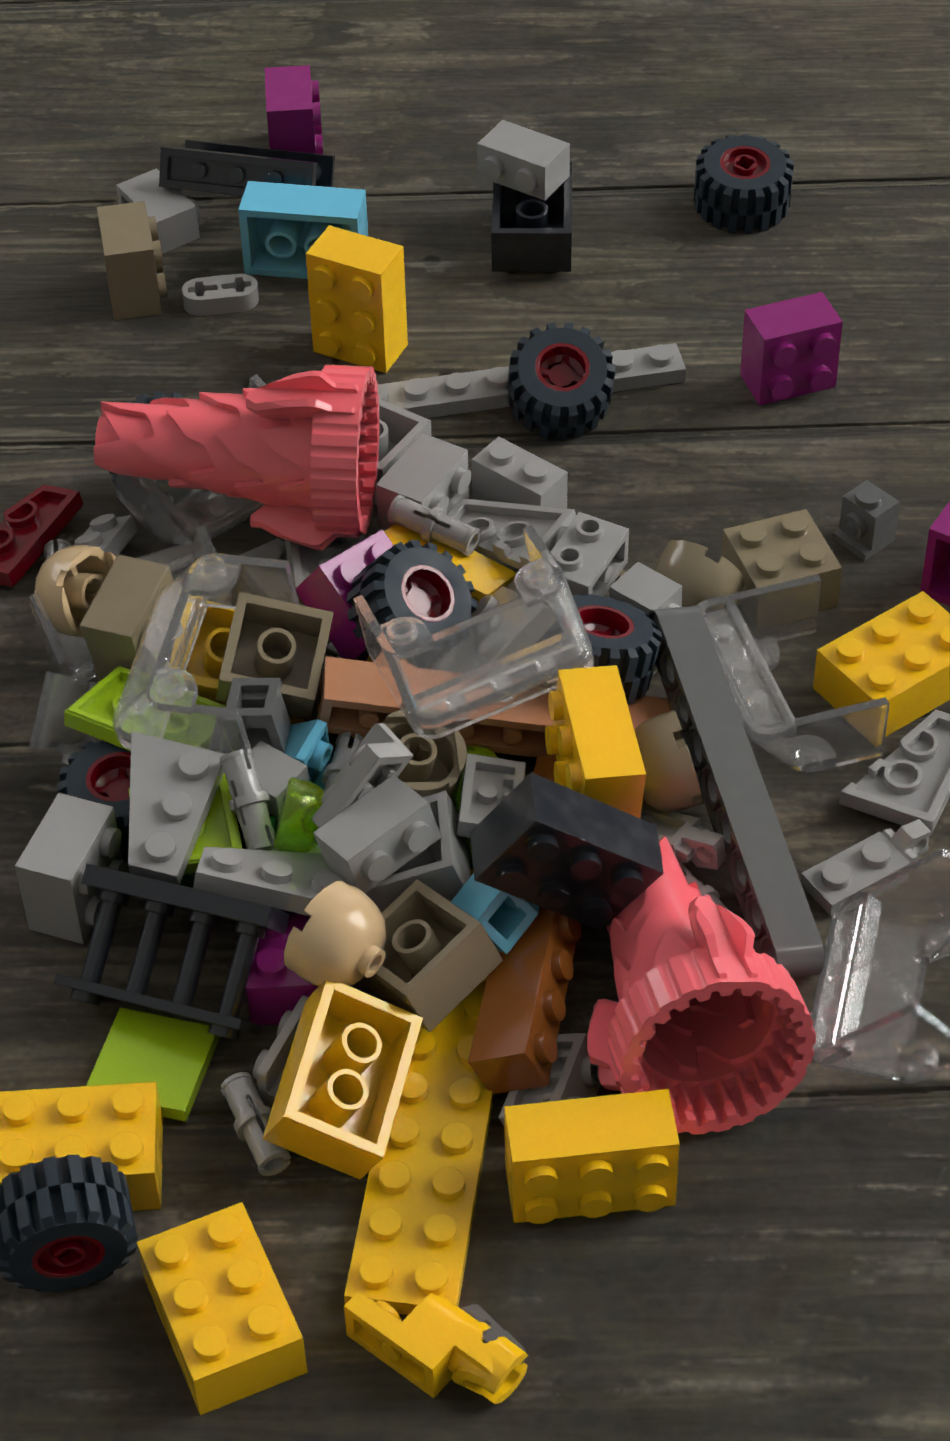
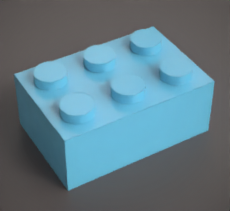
(286, 219)

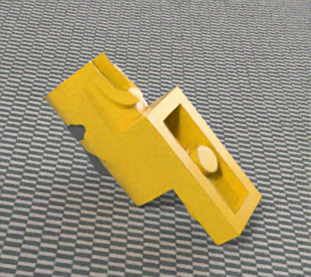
(439, 1345)

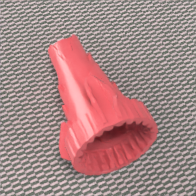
(293, 444)
(698, 1010)

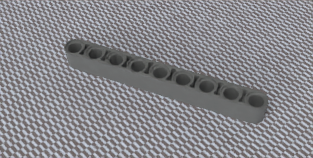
(736, 793)

